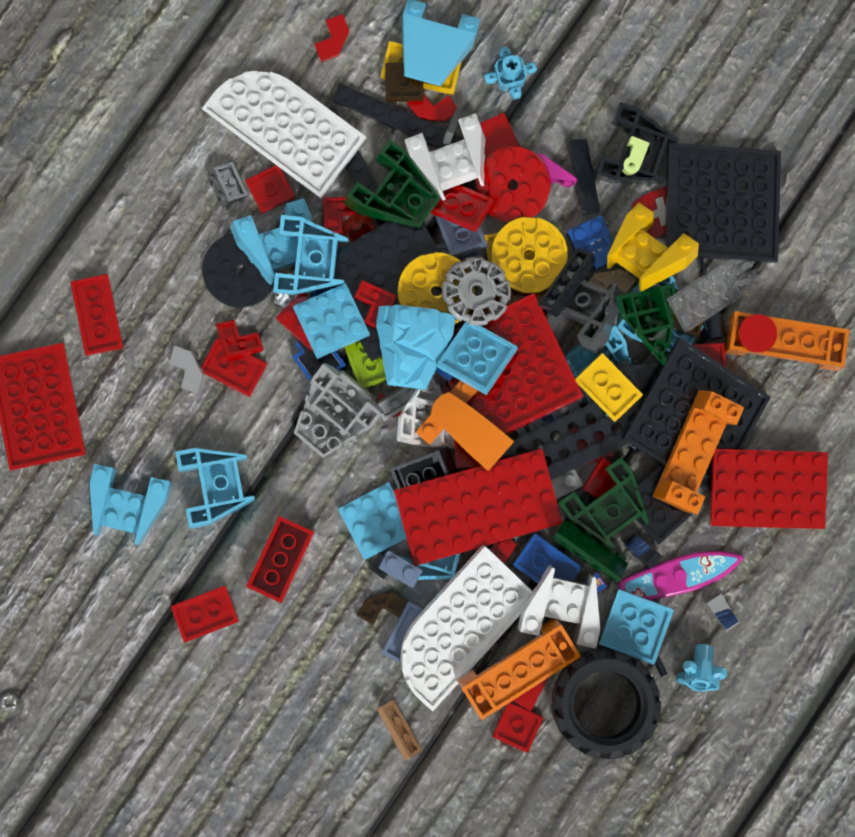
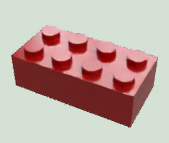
(280, 559)

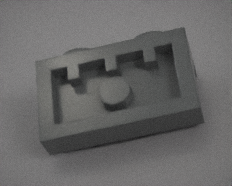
(227, 184)

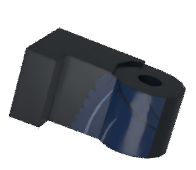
(642, 551)

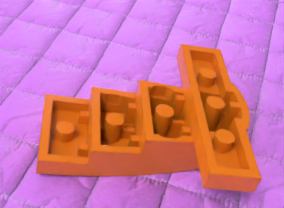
(466, 425)

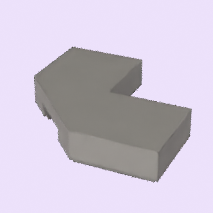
(194, 375)

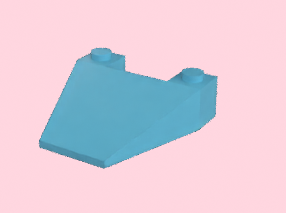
(433, 48)

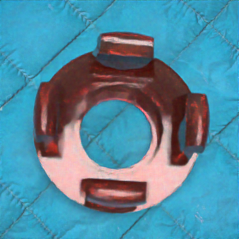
(355, 221)

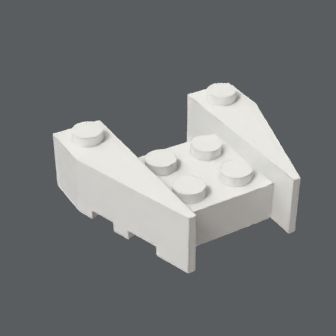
(454, 162)
(566, 602)

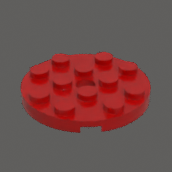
(532, 180)

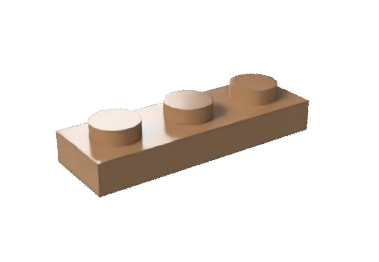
(399, 729)

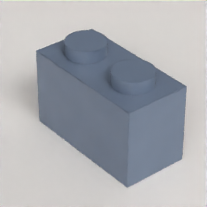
(400, 569)

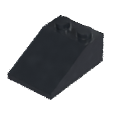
(424, 468)

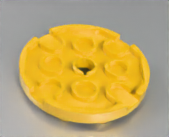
(538, 237)
(422, 276)

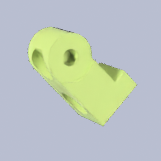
(635, 156)

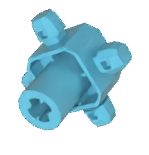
(510, 73)
(702, 673)

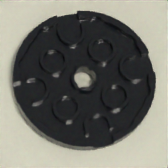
(225, 284)

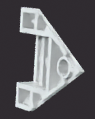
(415, 414)

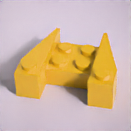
(644, 254)

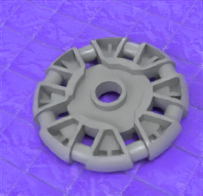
(471, 301)

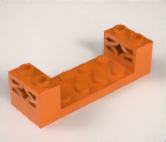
(797, 342)
(695, 450)
(519, 670)

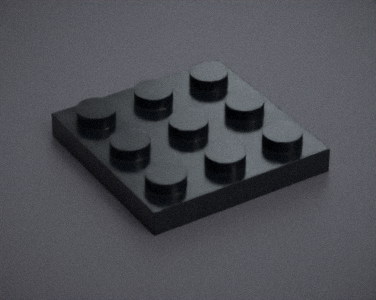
(662, 516)

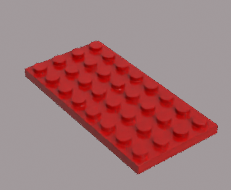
(477, 507)

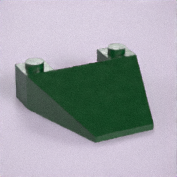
(401, 197)

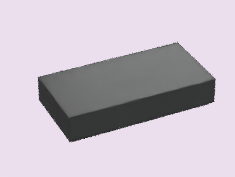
(452, 126)

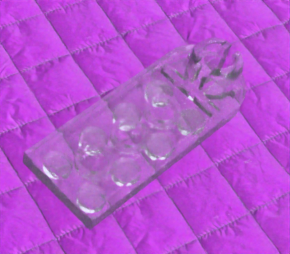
(711, 293)

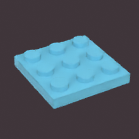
(331, 321)
(477, 357)
(374, 521)
(636, 626)

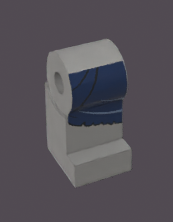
(722, 612)

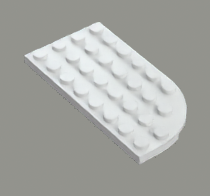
(286, 127)
(460, 626)

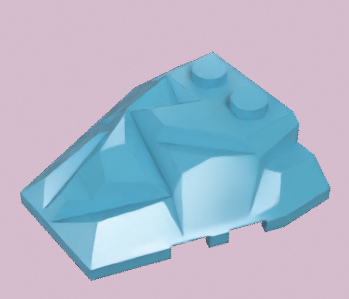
(412, 343)

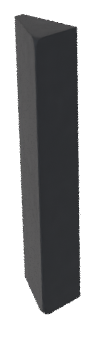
(584, 173)
(567, 282)

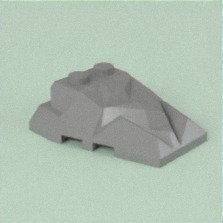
(335, 411)

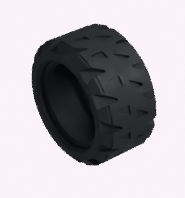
(647, 705)

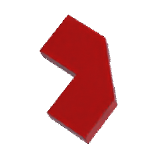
(339, 33)
(440, 112)

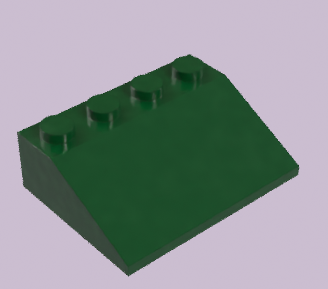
(590, 551)

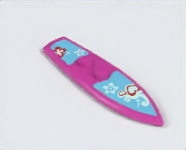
(680, 574)

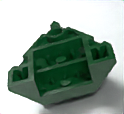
(650, 317)

